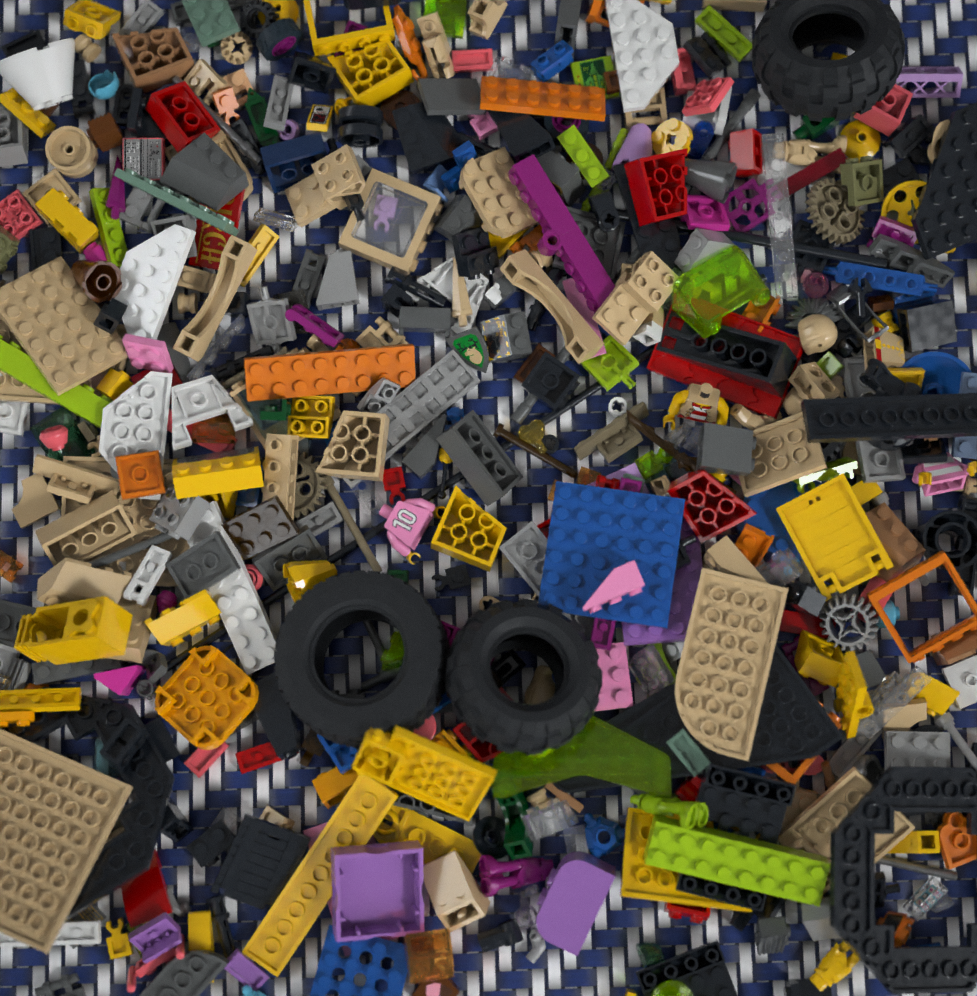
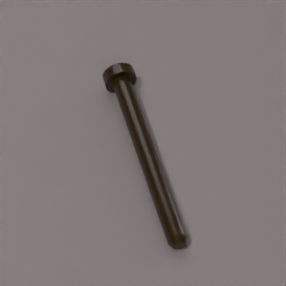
(500, 431)

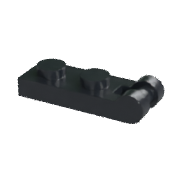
(81, 92)

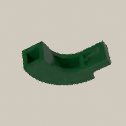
(516, 836)

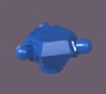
(602, 835)

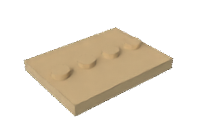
(782, 455)

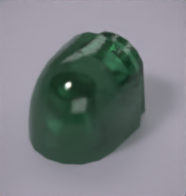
(649, 953)

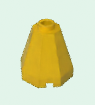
(306, 574)

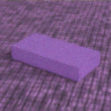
(246, 970)

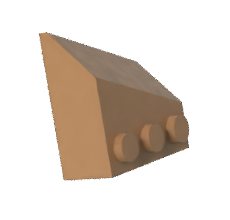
(956, 650)

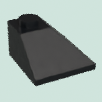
(310, 72)

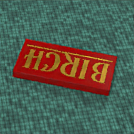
(211, 240)

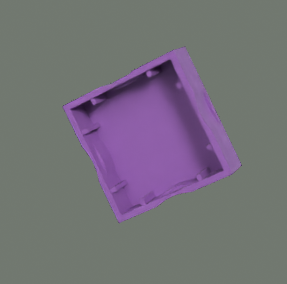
(377, 890)

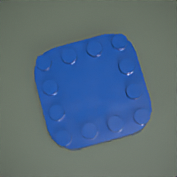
(767, 517)

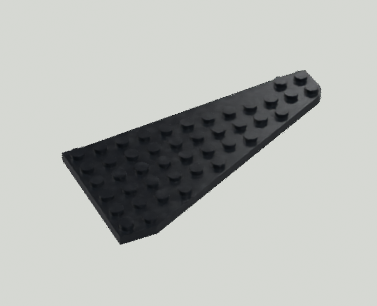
(788, 727)

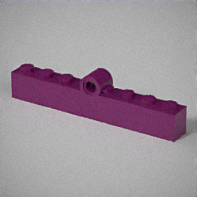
(561, 231)

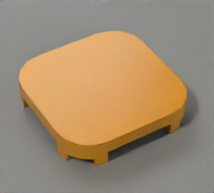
(206, 697)

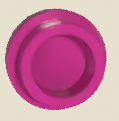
(166, 600)

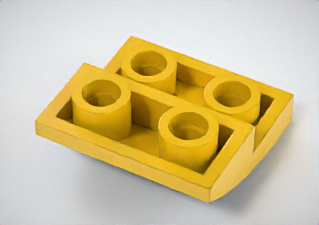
(311, 416)

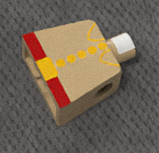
(886, 348)

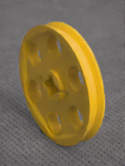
(902, 207)

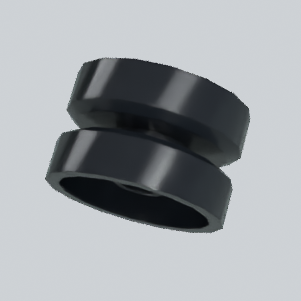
(360, 126)

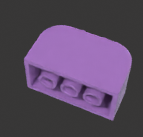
(573, 899)

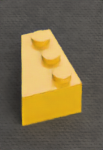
(67, 219)

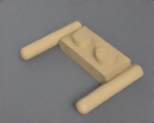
(196, 279)

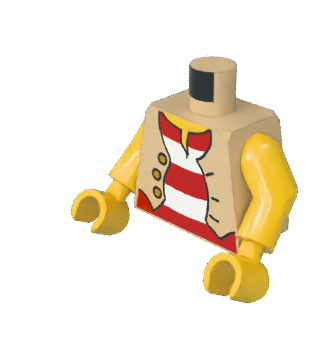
(699, 404)

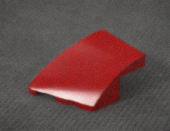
(146, 895)

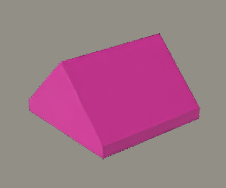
(121, 680)

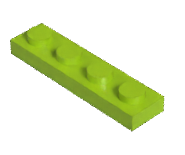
(109, 228)

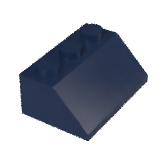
(292, 160)

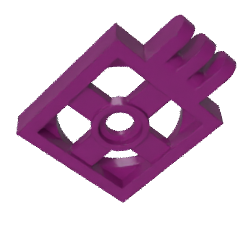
(761, 197)

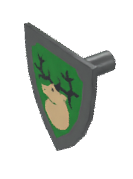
(471, 348)

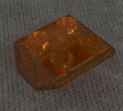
(429, 955)

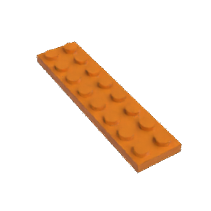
(327, 371)

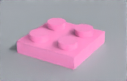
(147, 353)

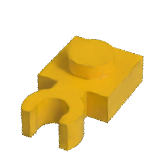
(119, 942)

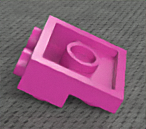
(705, 214)

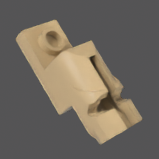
(436, 45)

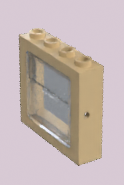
(394, 222)

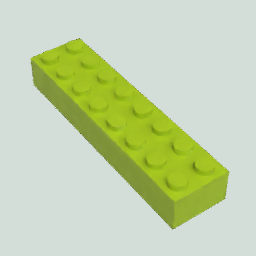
(737, 860)

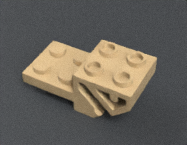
(636, 297)

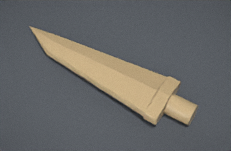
(460, 300)

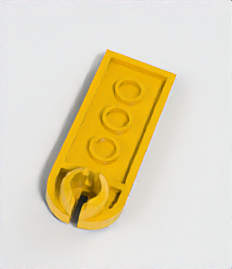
(432, 836)

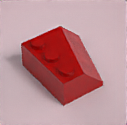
(708, 504)

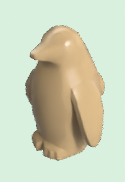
(541, 686)

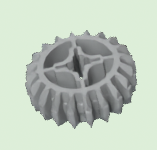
(841, 618)

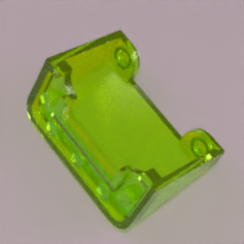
(717, 289)

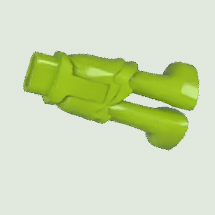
(690, 812)

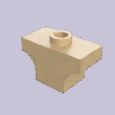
(485, 16)

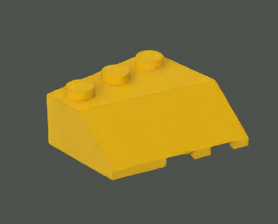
(187, 619)

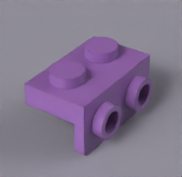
(156, 937)

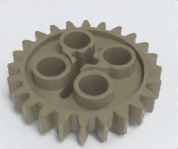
(832, 213)
(302, 501)

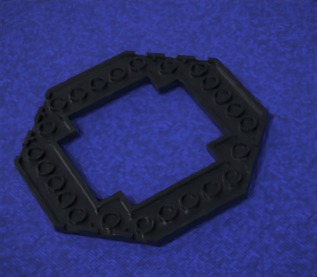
(146, 772)
(853, 877)

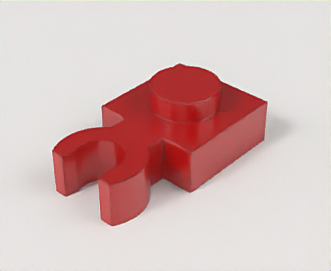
(394, 481)

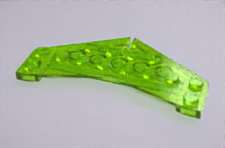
(595, 752)

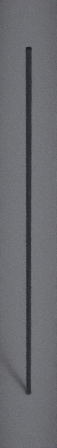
(428, 496)

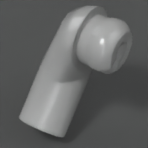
(180, 910)
(538, 946)

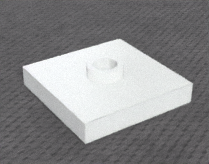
(963, 678)

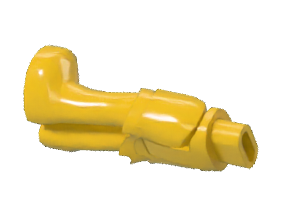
(834, 966)

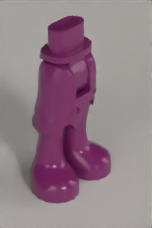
(523, 872)

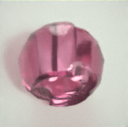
(818, 290)

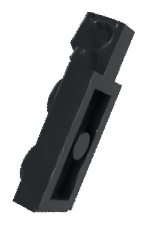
(244, 132)

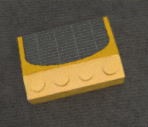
(217, 472)

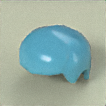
(104, 85)

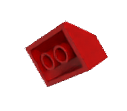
(180, 115)

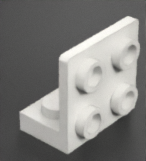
(717, 118)

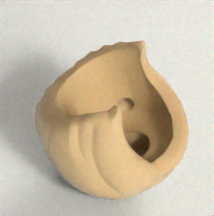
(817, 333)

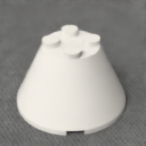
(42, 75)

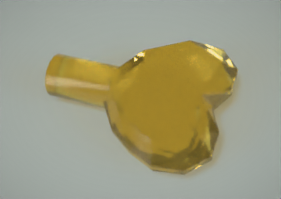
(533, 434)

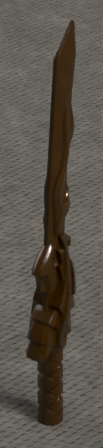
(683, 460)

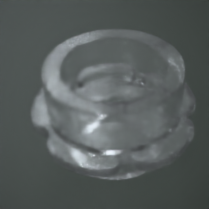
(192, 42)

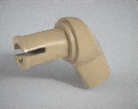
(751, 420)

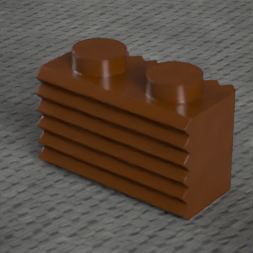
(105, 132)

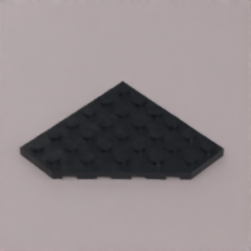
(949, 199)

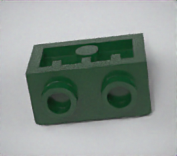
(272, 412)

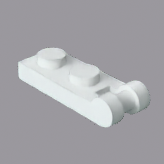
(147, 575)

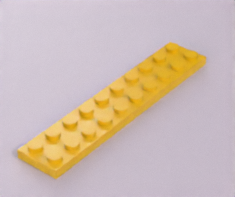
(312, 881)

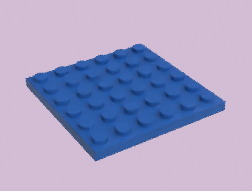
(604, 529)

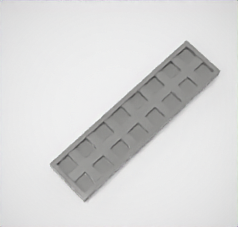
(424, 401)

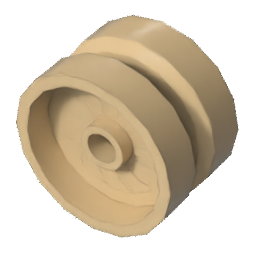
(71, 152)

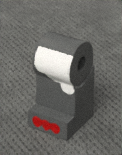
(500, 292)

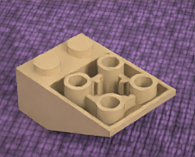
(454, 891)

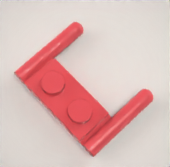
(141, 969)

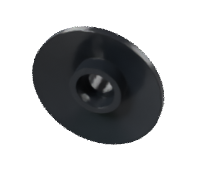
(495, 829)

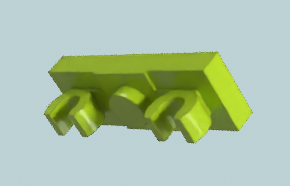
(834, 468)

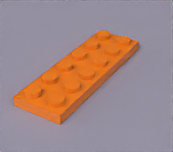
(542, 98)

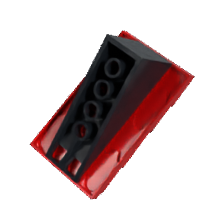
(737, 360)

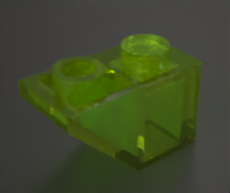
(394, 656)

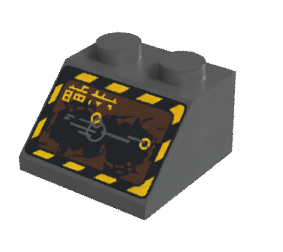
(506, 337)

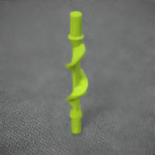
(615, 148)

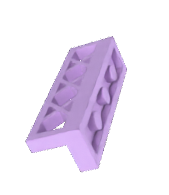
(932, 74)

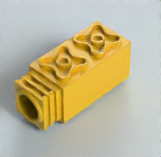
(74, 631)

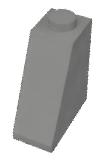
(338, 282)

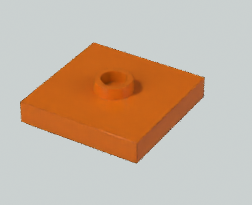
(140, 475)

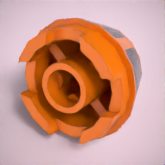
(901, 927)

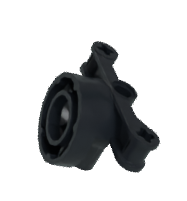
(886, 384)
(959, 524)

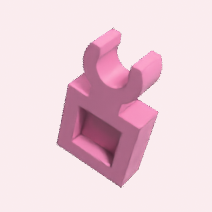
(483, 125)

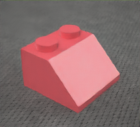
(888, 113)

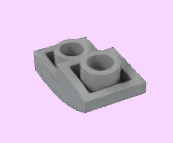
(378, 395)

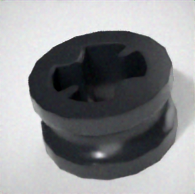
(555, 446)

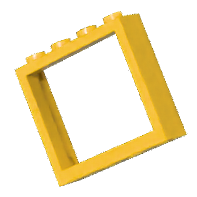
(350, 40)

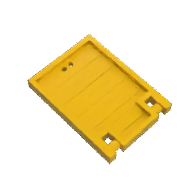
(834, 536)

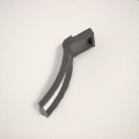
(839, 296)

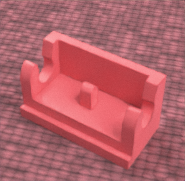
(683, 76)

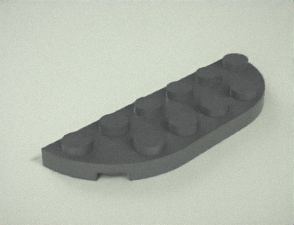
(187, 975)

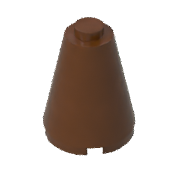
(99, 279)

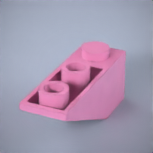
(620, 582)

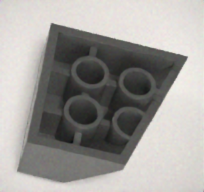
(205, 173)

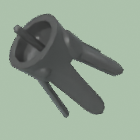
(146, 689)

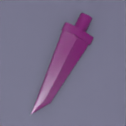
(116, 194)

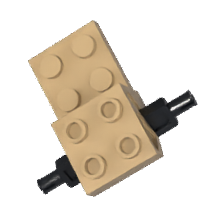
(333, 185)

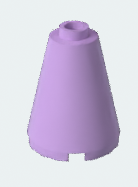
(636, 145)

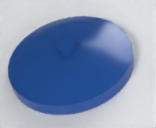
(941, 372)

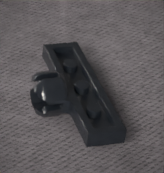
(846, 338)

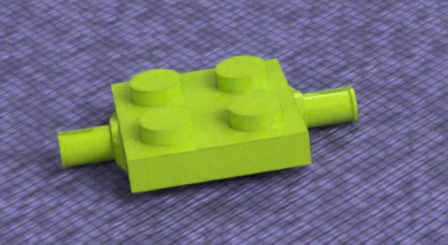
(612, 366)

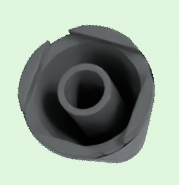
(711, 177)

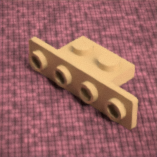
(72, 480)

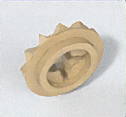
(236, 57)

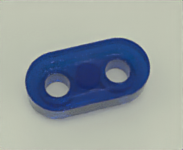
(700, 142)

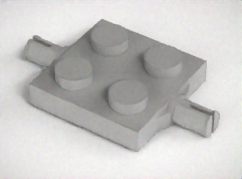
(269, 321)

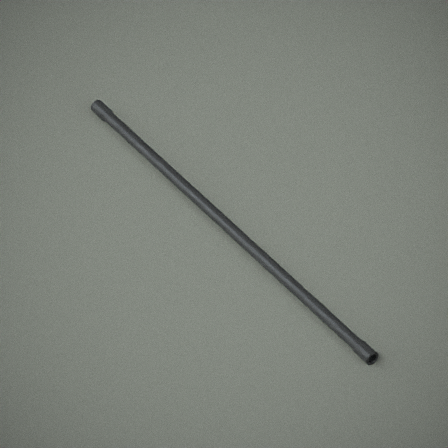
(745, 106)

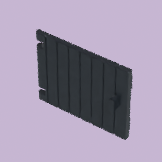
(260, 864)

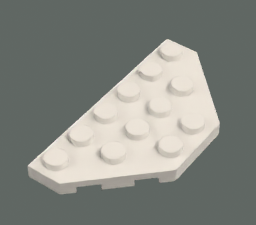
(642, 51)
(150, 279)
(137, 421)

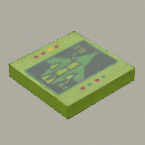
(591, 72)

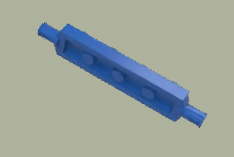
(881, 278)

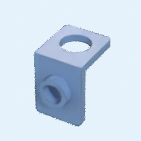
(434, 183)

